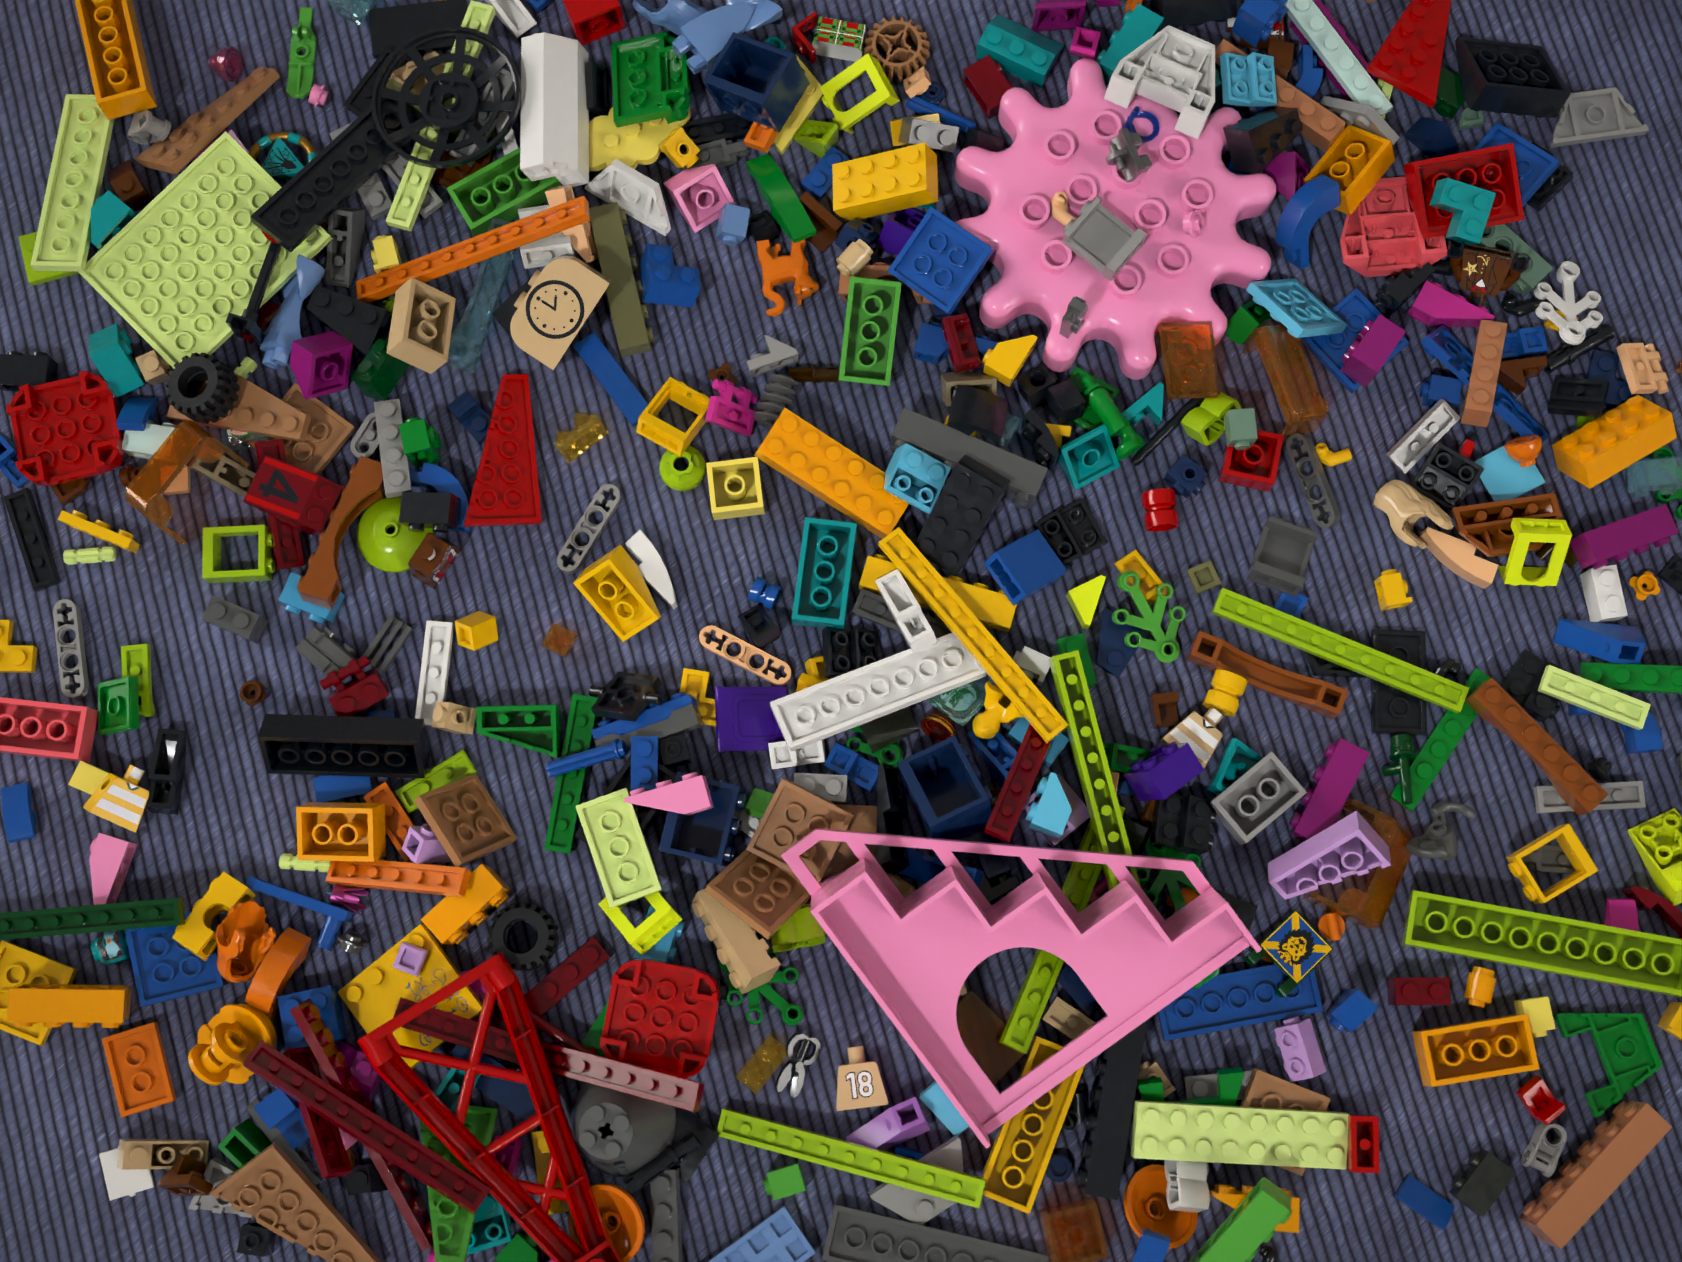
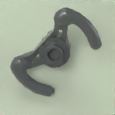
(1440, 837)

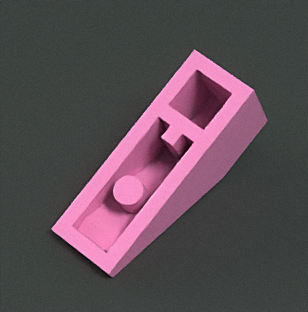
(109, 866)

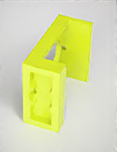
(884, 93)
(1536, 530)
(650, 930)

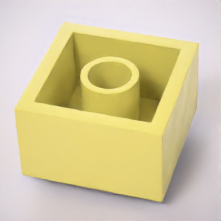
(735, 488)

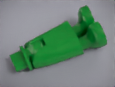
(1110, 415)

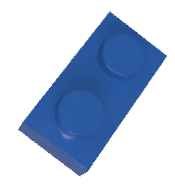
(820, 178)
(644, 762)

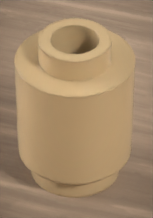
(854, 258)

